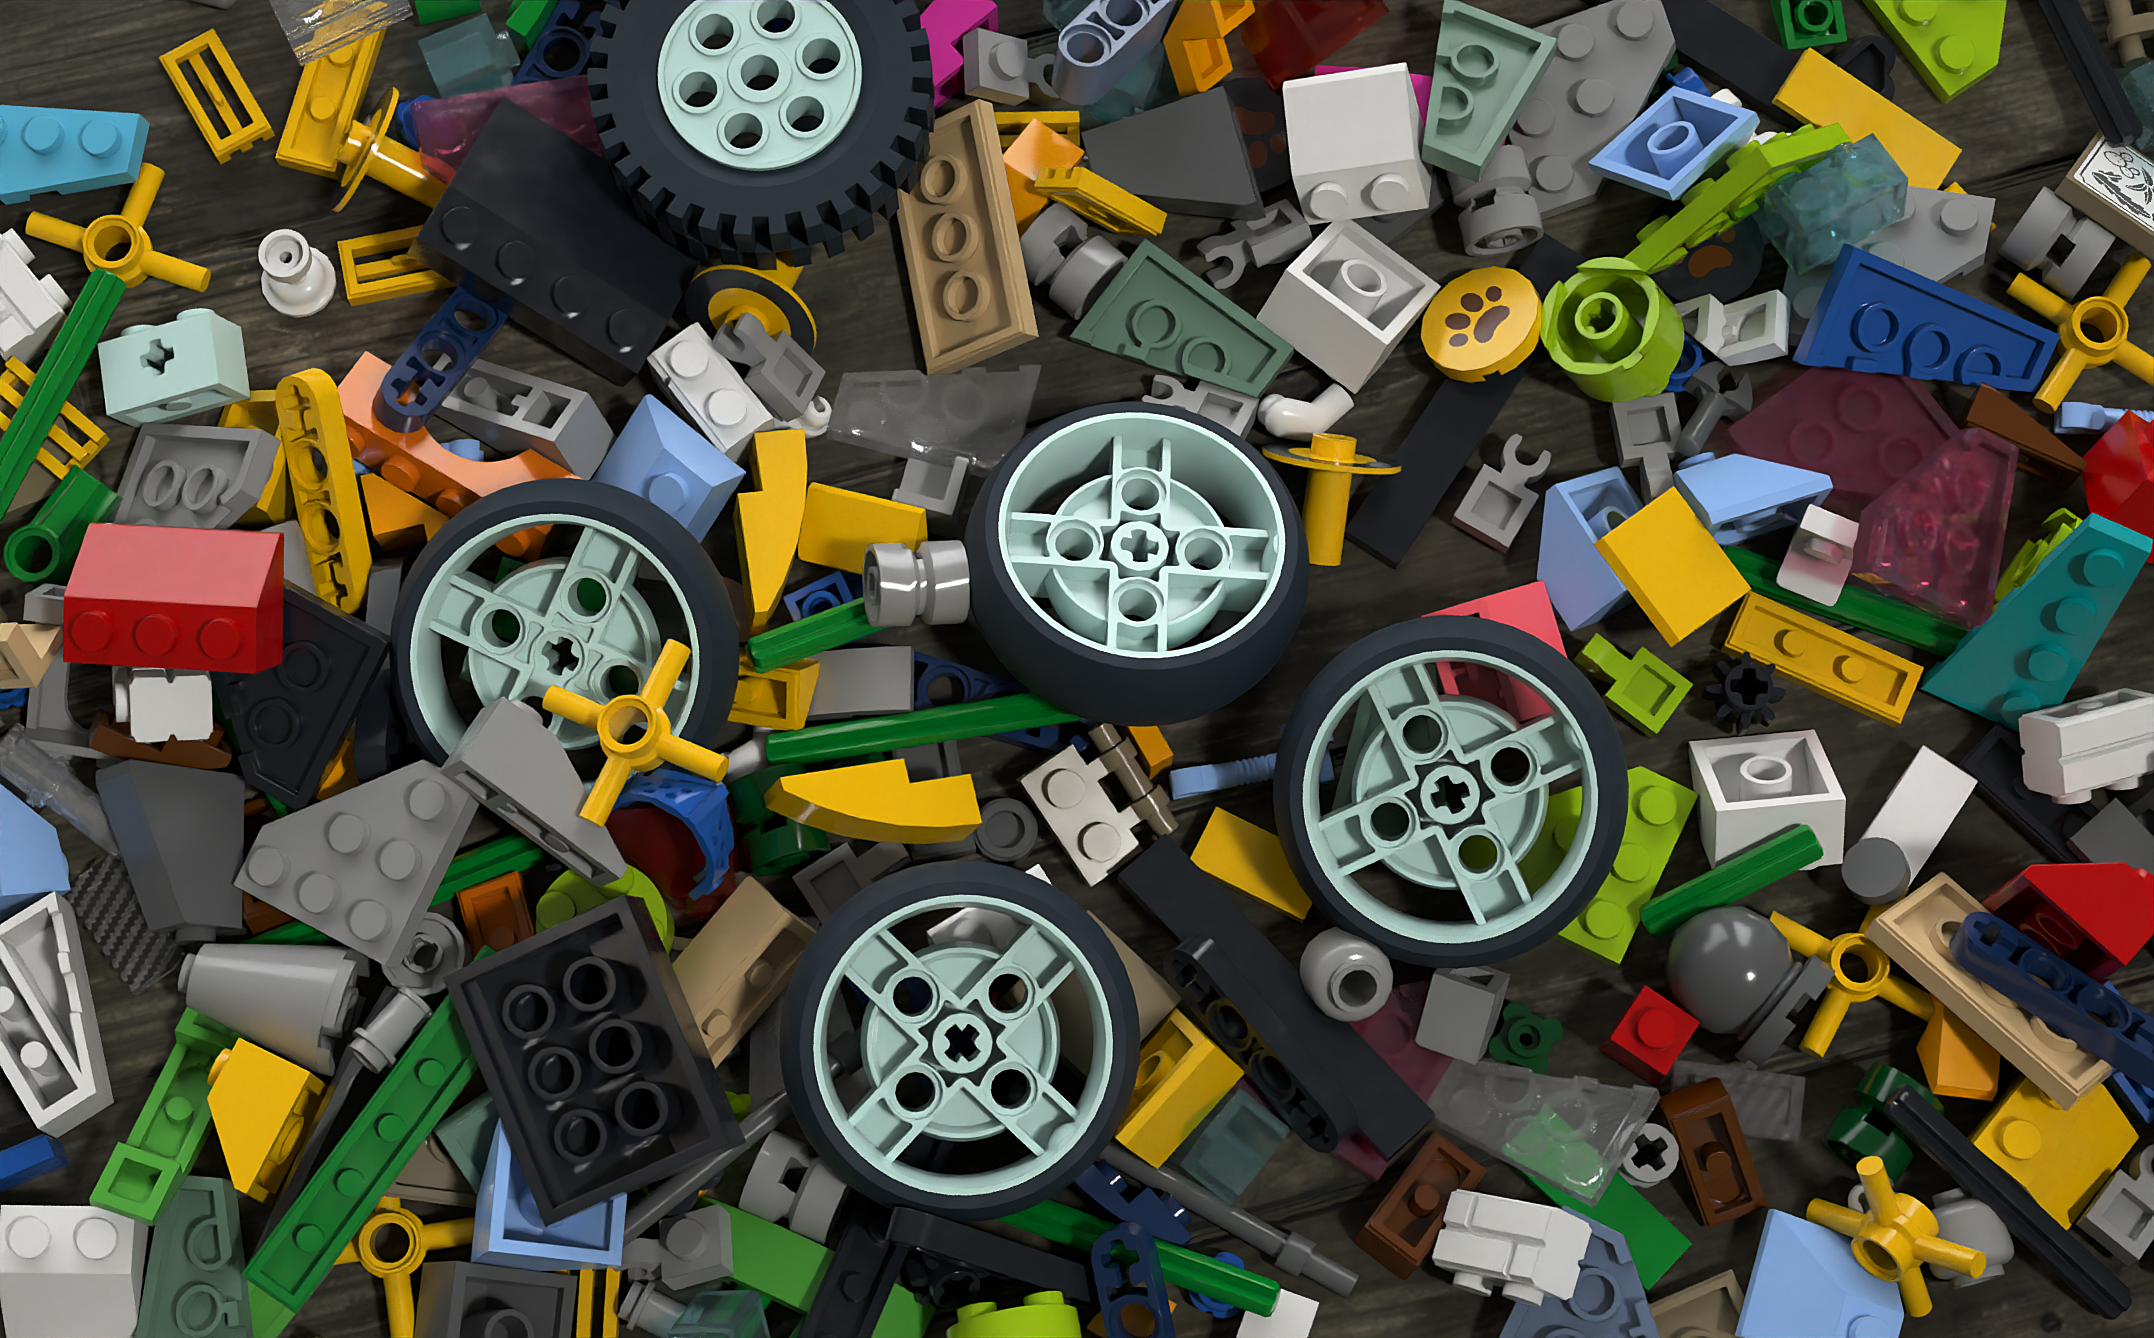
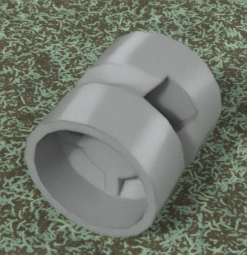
(1497, 210)
(2037, 232)
(1068, 260)
(919, 583)
(433, 953)
(819, 1198)

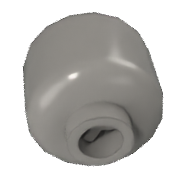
(1345, 975)
(1973, 1226)

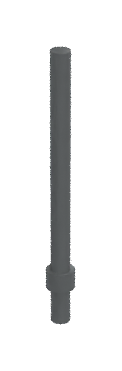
(843, 1057)
(1292, 1252)

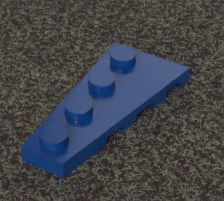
(1907, 325)

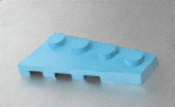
(67, 150)

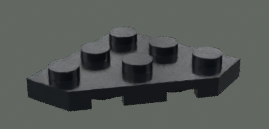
(301, 711)

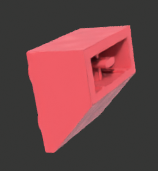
(1522, 608)

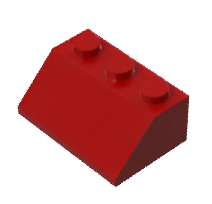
(176, 598)
(2081, 912)

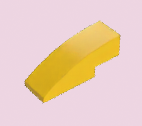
(770, 520)
(879, 804)

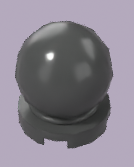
(1741, 979)

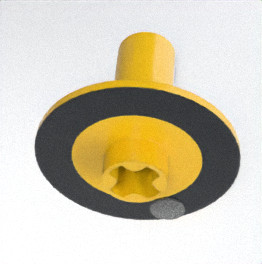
(371, 153)
(728, 291)
(1329, 476)

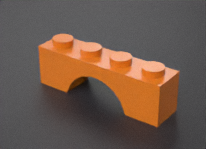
(430, 471)

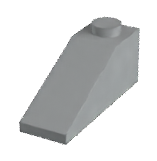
(528, 412)
(530, 783)

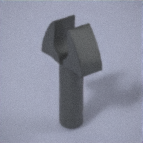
(1712, 406)

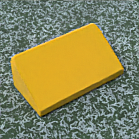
(843, 523)
(774, 698)

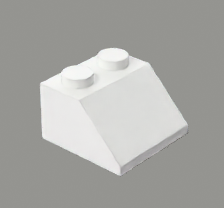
(1356, 144)
(1347, 303)
(1762, 789)
(71, 1271)

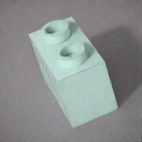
(173, 368)

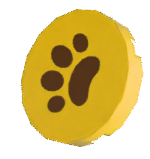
(1482, 324)

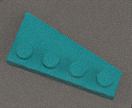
(2044, 629)

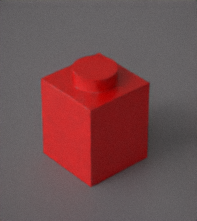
(1649, 1035)

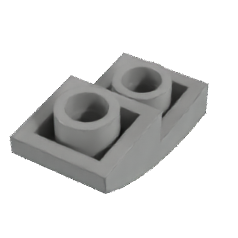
(863, 683)

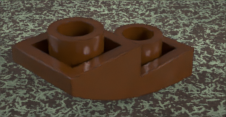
(116, 741)

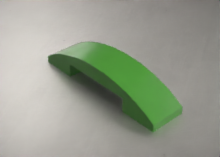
(170, 1129)
(792, 1268)

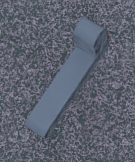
(1107, 44)

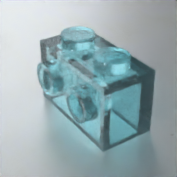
(1834, 203)

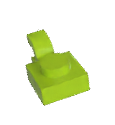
(1640, 689)

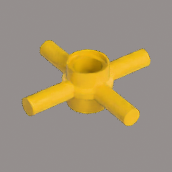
(123, 228)
(2075, 349)
(650, 751)
(1841, 990)
(1895, 1237)
(397, 1274)

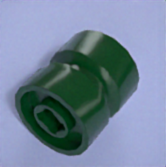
(779, 849)
(1852, 1136)

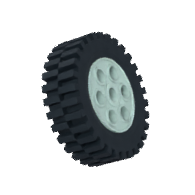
(792, 183)

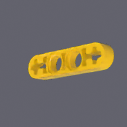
(317, 493)

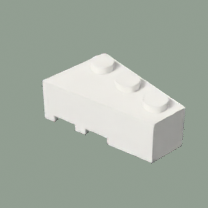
(49, 1018)

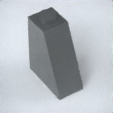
(1180, 158)
(179, 845)

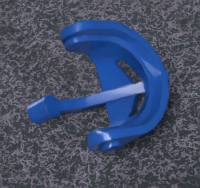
(700, 806)

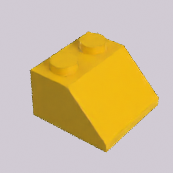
(261, 1116)
(2055, 1152)

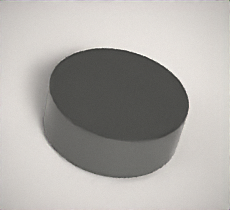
(1006, 832)
(1876, 871)

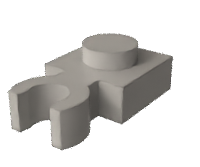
(1002, 72)
(1217, 403)
(1499, 501)
(2124, 1210)

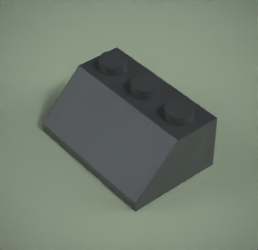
(493, 1302)

